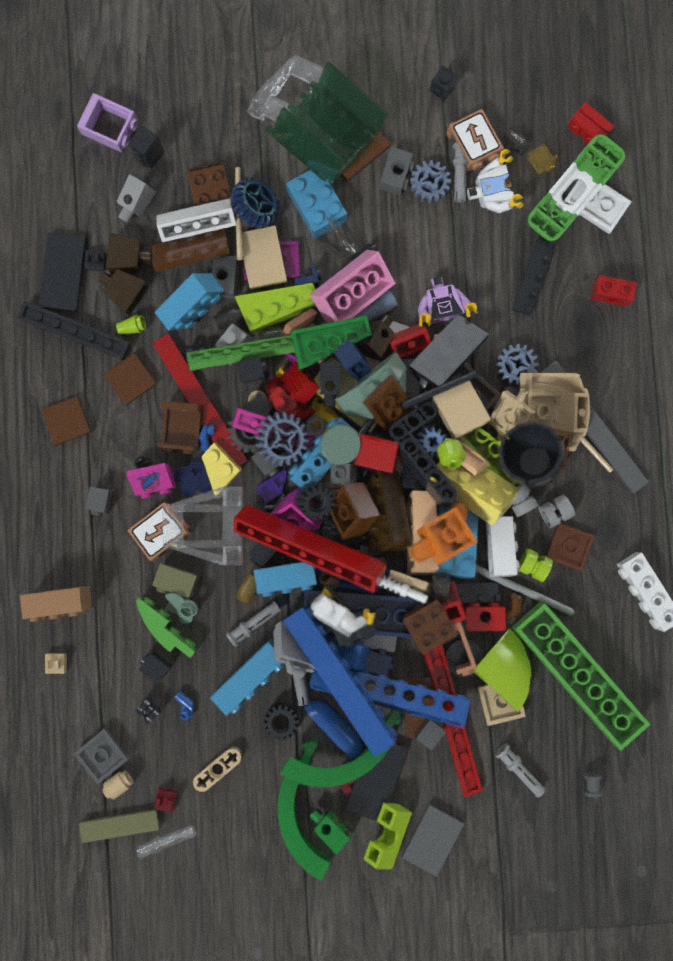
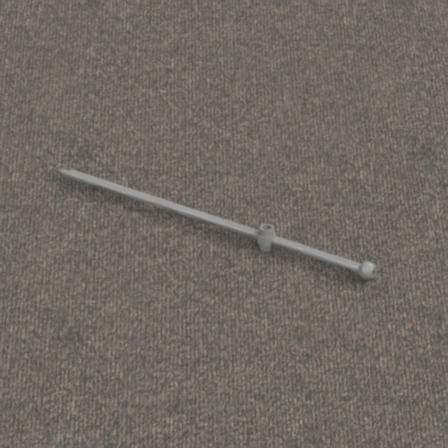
(515, 586)

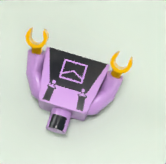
(443, 303)

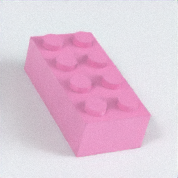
(353, 288)

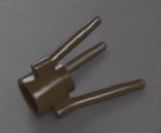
(332, 583)

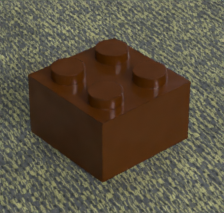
(353, 511)

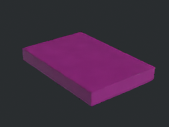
(291, 260)

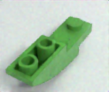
(157, 623)

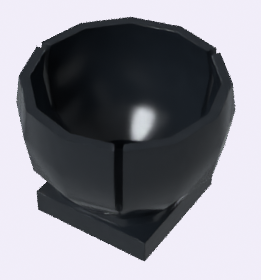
(531, 454)

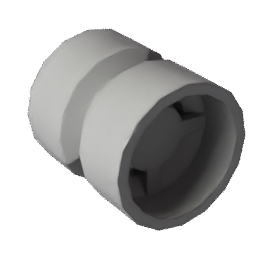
(523, 502)
(562, 507)

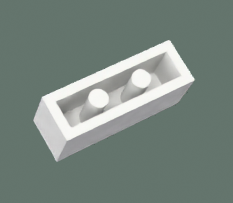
(502, 548)

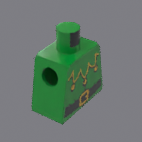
(334, 837)

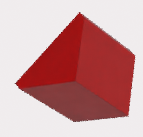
(377, 453)

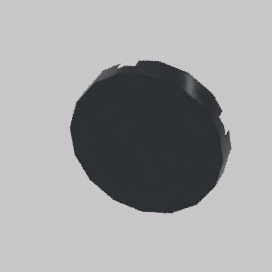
(457, 655)

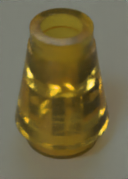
(247, 590)

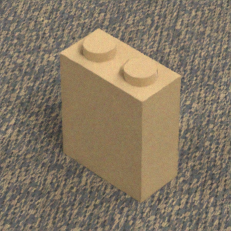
(461, 410)

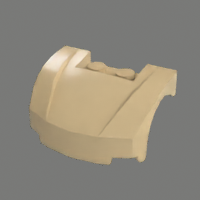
(558, 402)

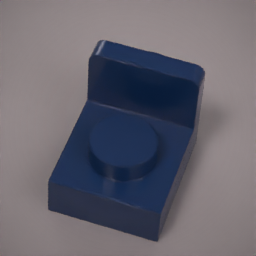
(306, 279)

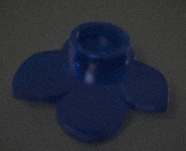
(192, 482)

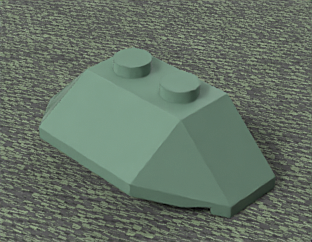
(352, 398)

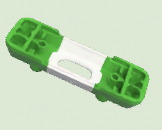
(594, 168)

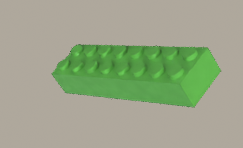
(580, 675)

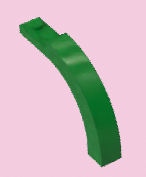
(340, 774)
(302, 850)

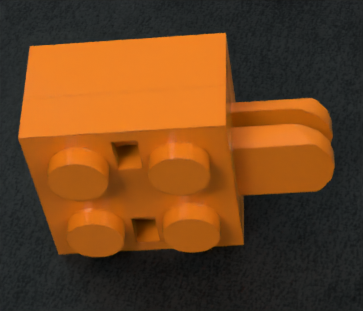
(439, 540)

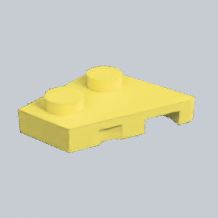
(219, 466)

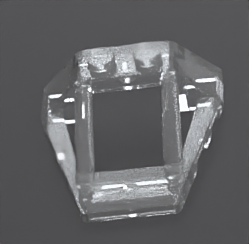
(270, 106)
(231, 541)

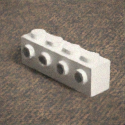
(195, 220)
(648, 590)

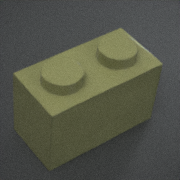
(175, 580)

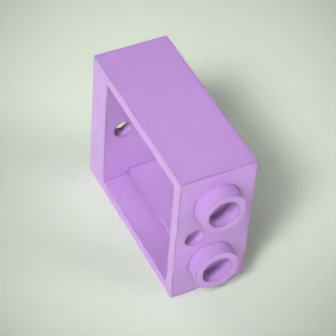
(92, 113)

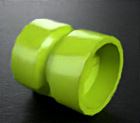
(536, 566)

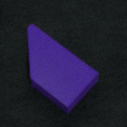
(272, 487)

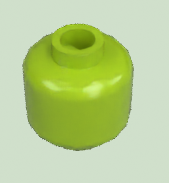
(451, 453)

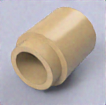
(117, 785)

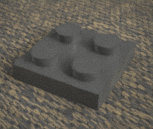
(101, 756)

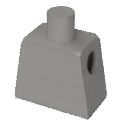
(134, 198)
(233, 336)

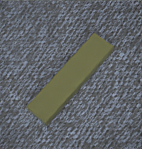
(119, 825)

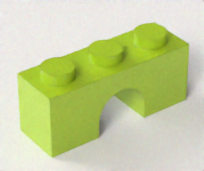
(383, 851)

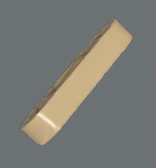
(225, 755)

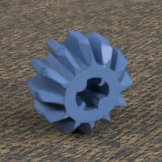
(430, 435)

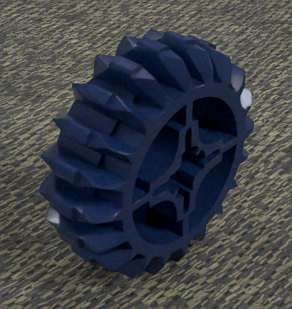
(254, 202)

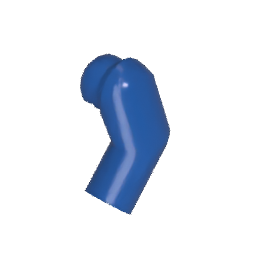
(204, 436)
(187, 705)

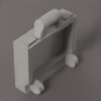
(289, 652)

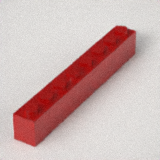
(310, 548)

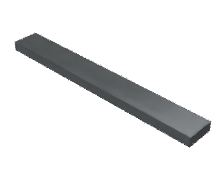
(609, 446)

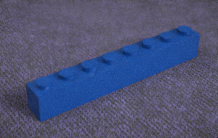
(340, 680)

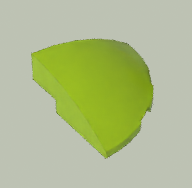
(507, 670)

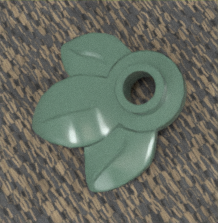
(183, 607)

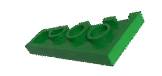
(321, 341)

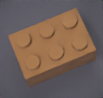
(56, 603)

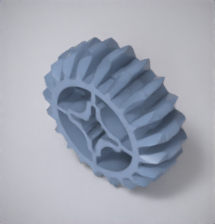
(291, 453)

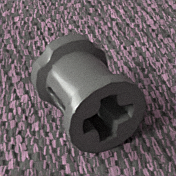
(593, 785)

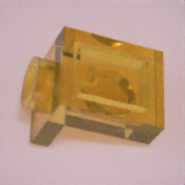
(542, 159)

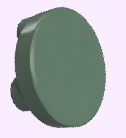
(340, 444)

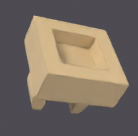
(55, 663)

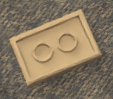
(263, 257)

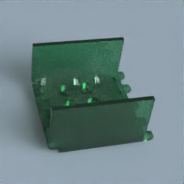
(329, 124)

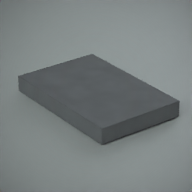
(432, 840)

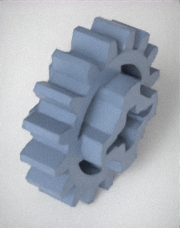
(434, 174)
(510, 363)

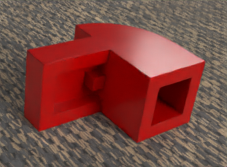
(454, 608)

